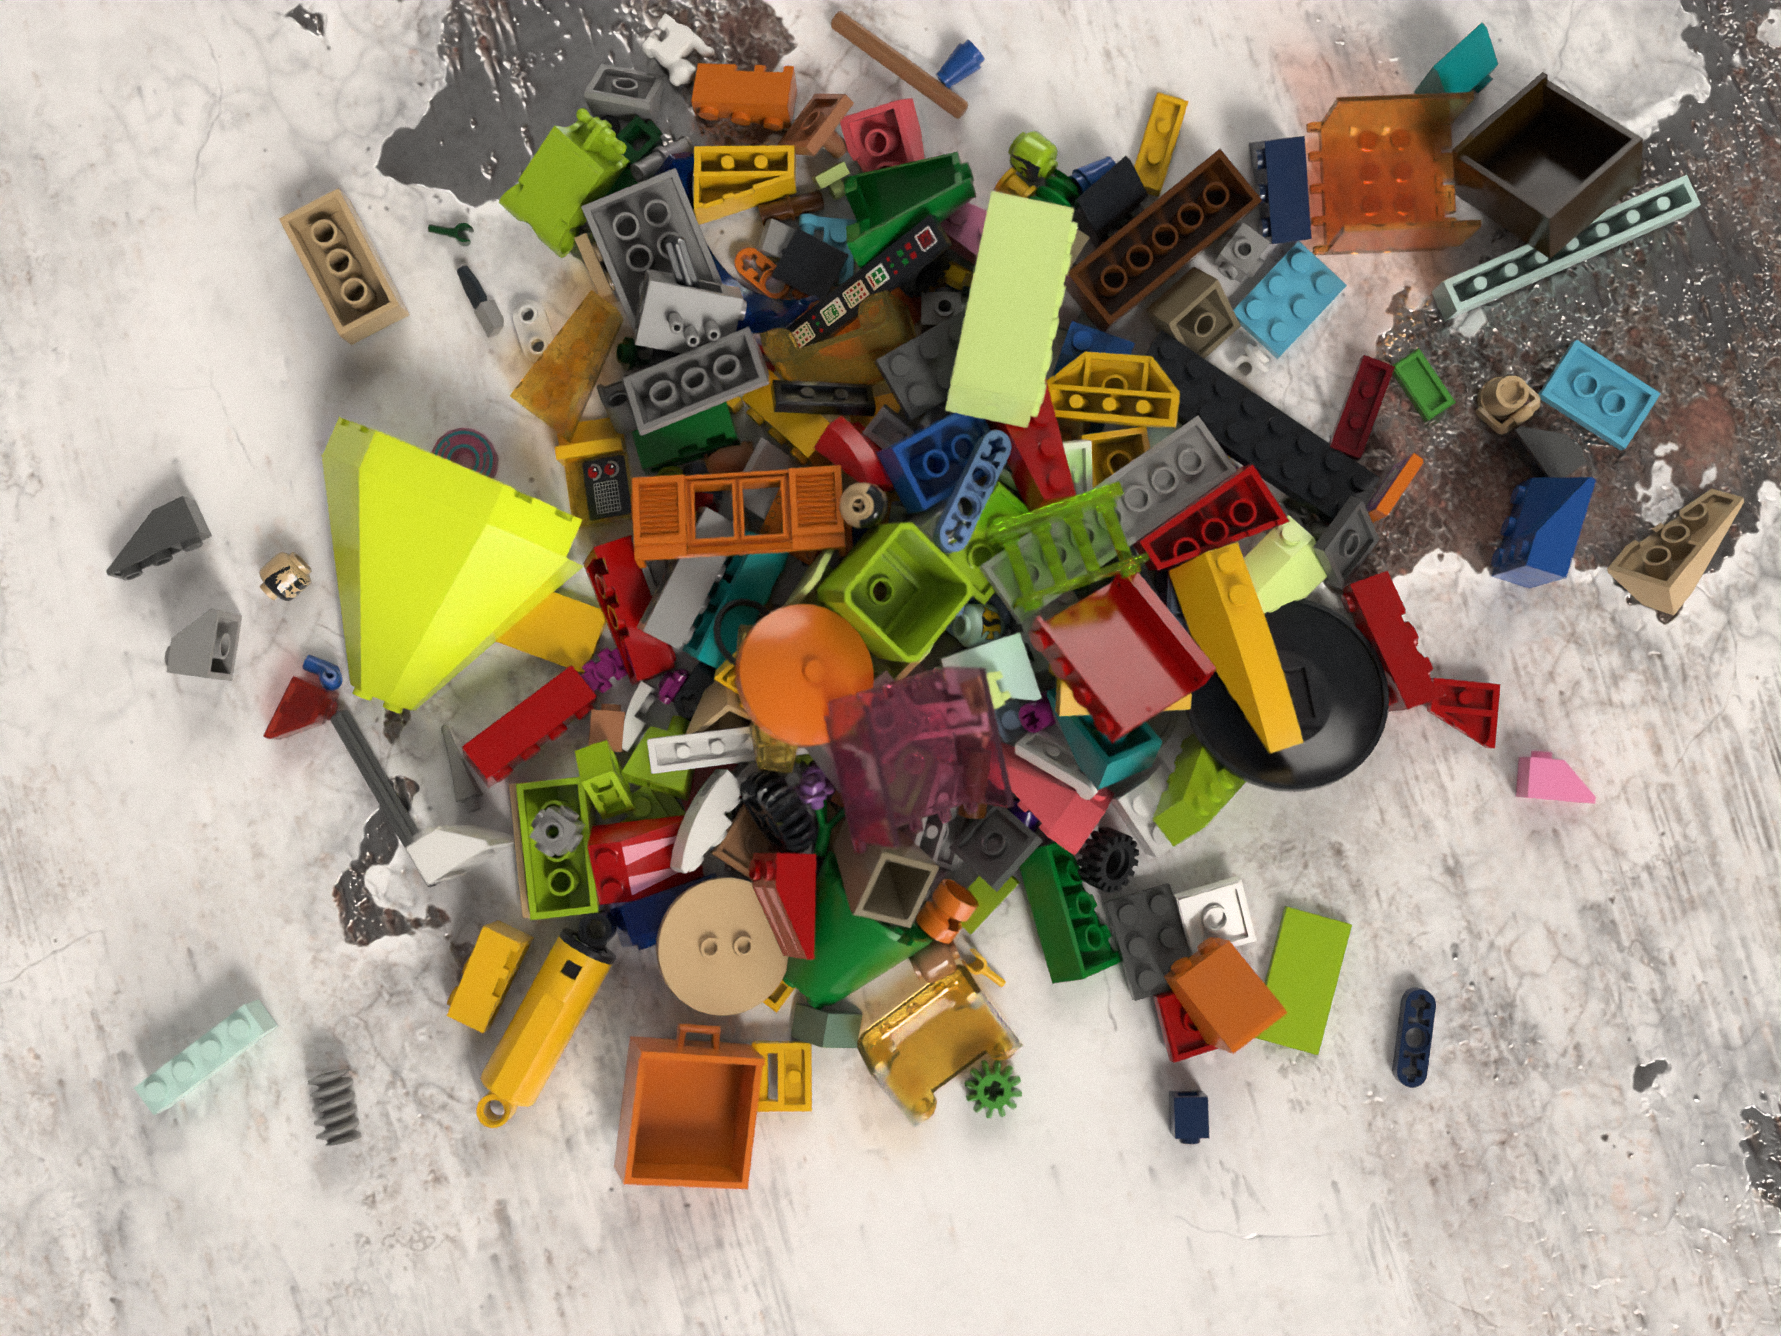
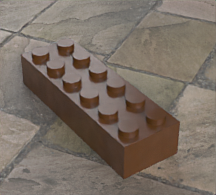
(1161, 241)

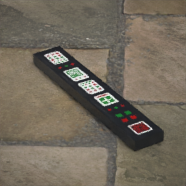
(882, 273)

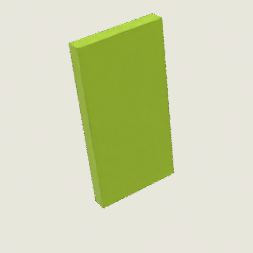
(1305, 977)

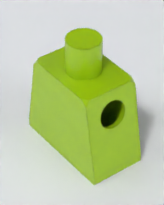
(638, 767)

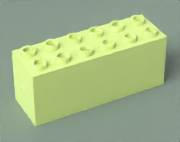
(1012, 310)

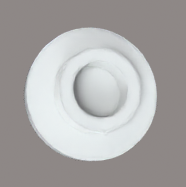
(1256, 357)

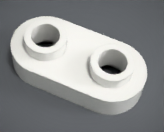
(532, 331)

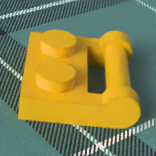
(793, 1076)

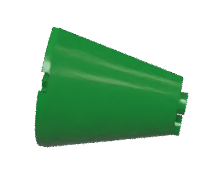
(900, 197)
(847, 946)

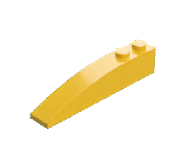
(1235, 636)

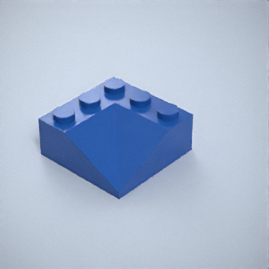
(1542, 530)

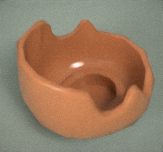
(729, 459)

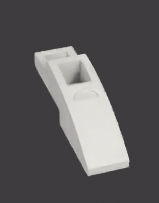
(704, 820)

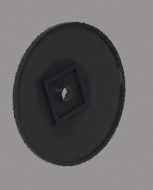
(1335, 693)

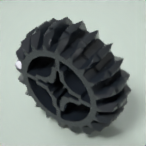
(778, 812)

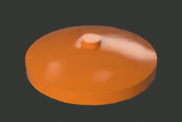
(797, 665)

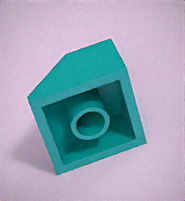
(1464, 67)

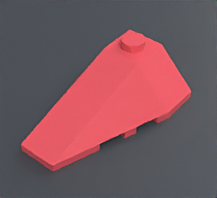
(884, 135)
(1057, 805)

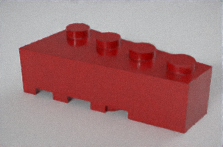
(1038, 458)
(1221, 516)
(623, 600)
(1378, 616)
(529, 726)

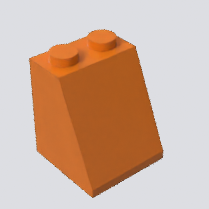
(1223, 995)

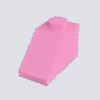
(1550, 780)

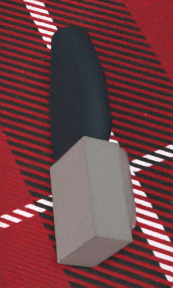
(485, 310)

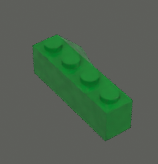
(1065, 916)

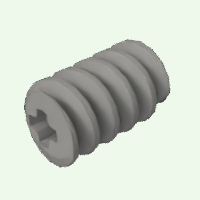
(334, 1107)

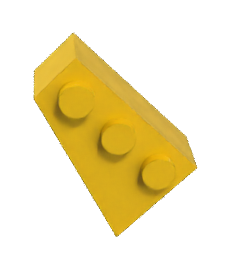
(741, 178)
(796, 430)
(488, 975)

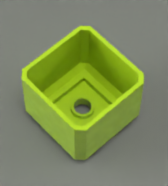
(921, 591)

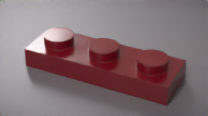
(1361, 406)

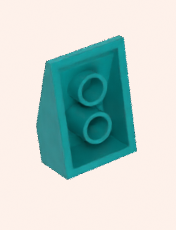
(1105, 760)

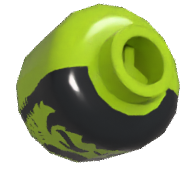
(1033, 156)

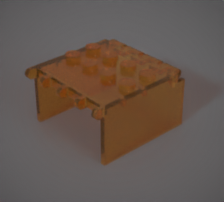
(1388, 174)

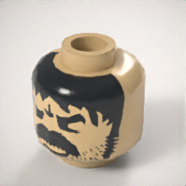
(875, 505)
(285, 576)

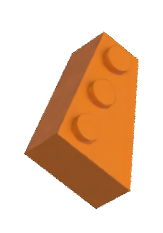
(745, 95)

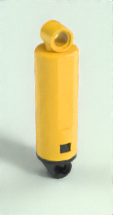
(546, 1019)

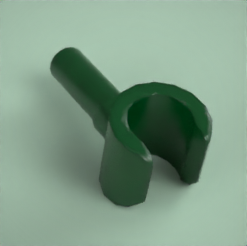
(452, 232)

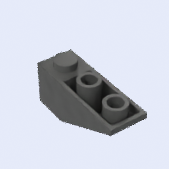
(162, 534)

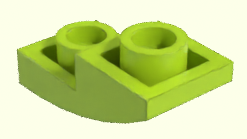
(988, 900)

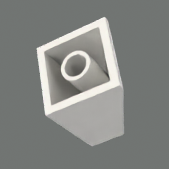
(1137, 806)

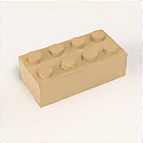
(344, 266)

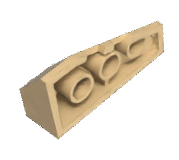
(1673, 558)

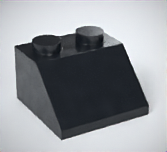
(1110, 203)

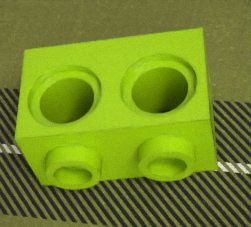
(604, 779)

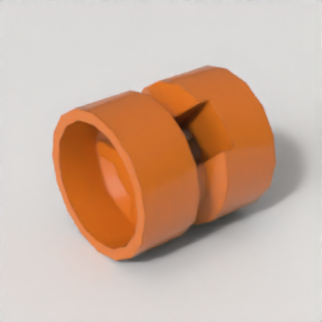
(944, 914)

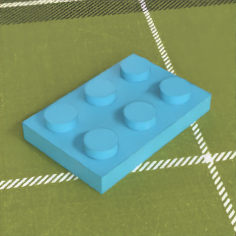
(1288, 299)
(1598, 395)

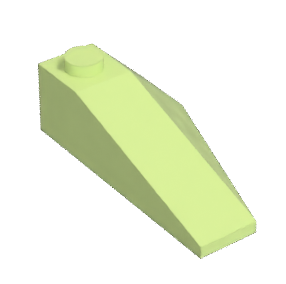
(1284, 566)

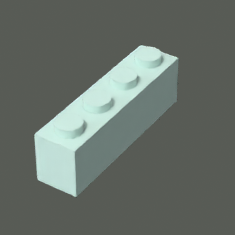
(206, 1056)

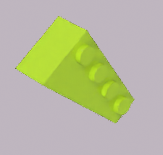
(1194, 792)

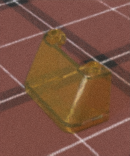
(848, 356)
(933, 1041)

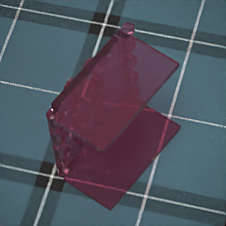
(916, 752)

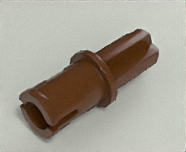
(792, 207)

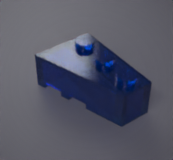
(641, 918)

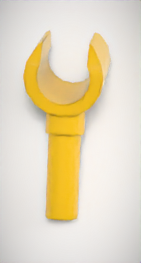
(980, 966)

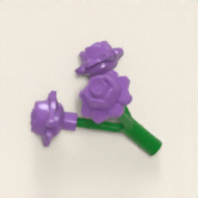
(813, 789)

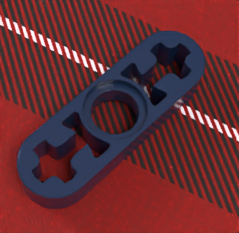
(1403, 1061)

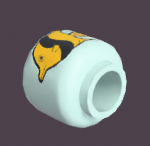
(978, 625)

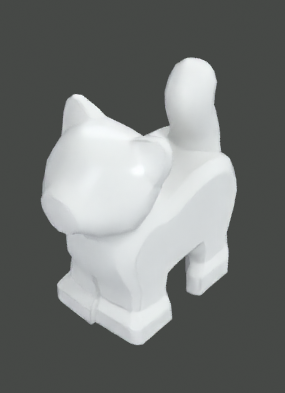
(674, 48)

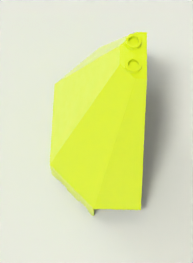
(431, 561)

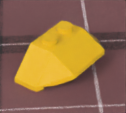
(1115, 391)

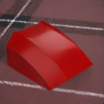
(855, 452)

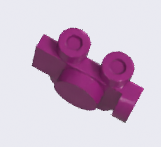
(599, 673)
(671, 685)

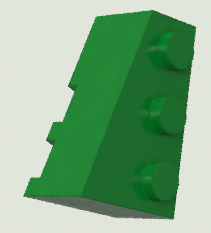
(687, 439)

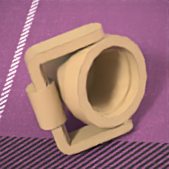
(1503, 399)

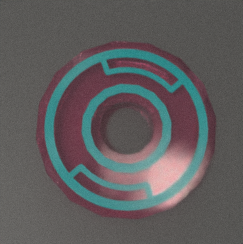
(470, 441)

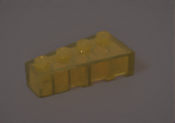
(569, 367)

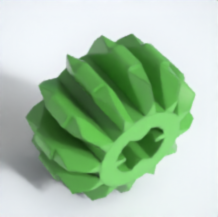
(1001, 1096)

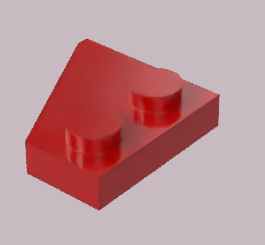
(1469, 708)

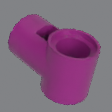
(1037, 714)

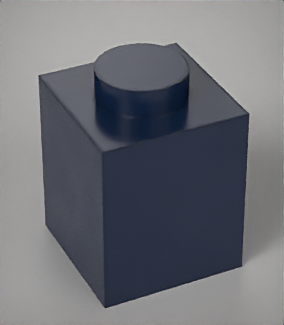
(1188, 1116)

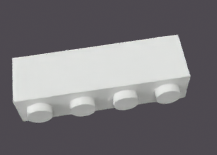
(455, 850)

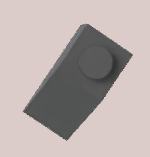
(1546, 451)

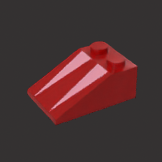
(635, 859)
(787, 895)

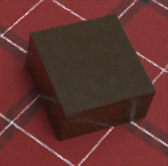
(1546, 165)

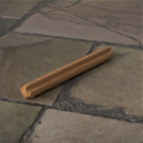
(899, 64)

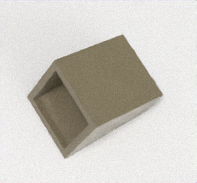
(884, 880)

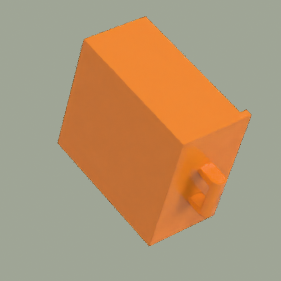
(688, 1111)

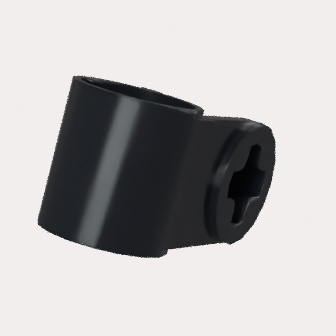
(698, 681)

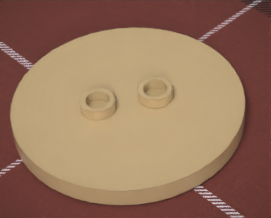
(719, 948)

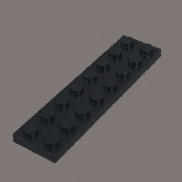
(1261, 434)

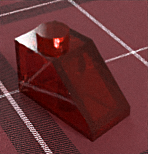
(301, 709)

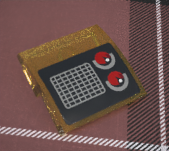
(600, 488)

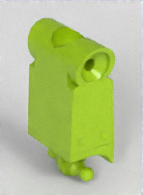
(566, 172)

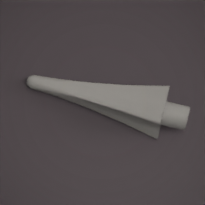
(464, 784)

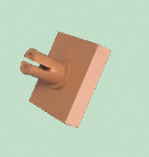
(817, 126)

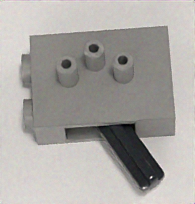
(683, 311)

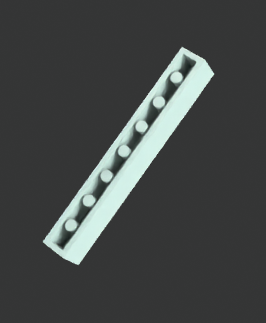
(1528, 265)

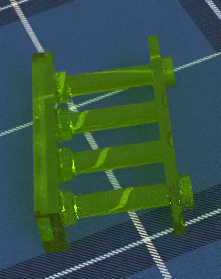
(1072, 512)

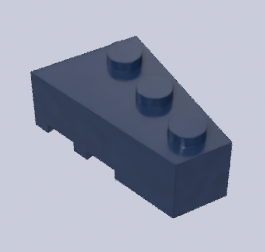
(1283, 187)

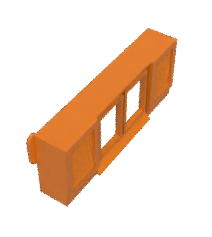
(810, 514)

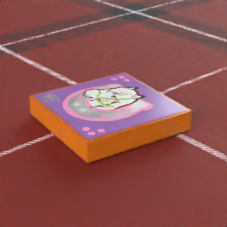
(1393, 487)

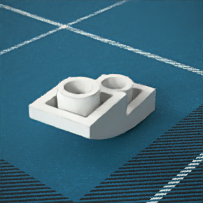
(634, 726)

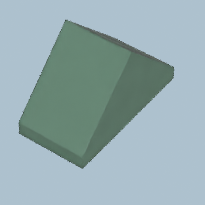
(826, 1026)

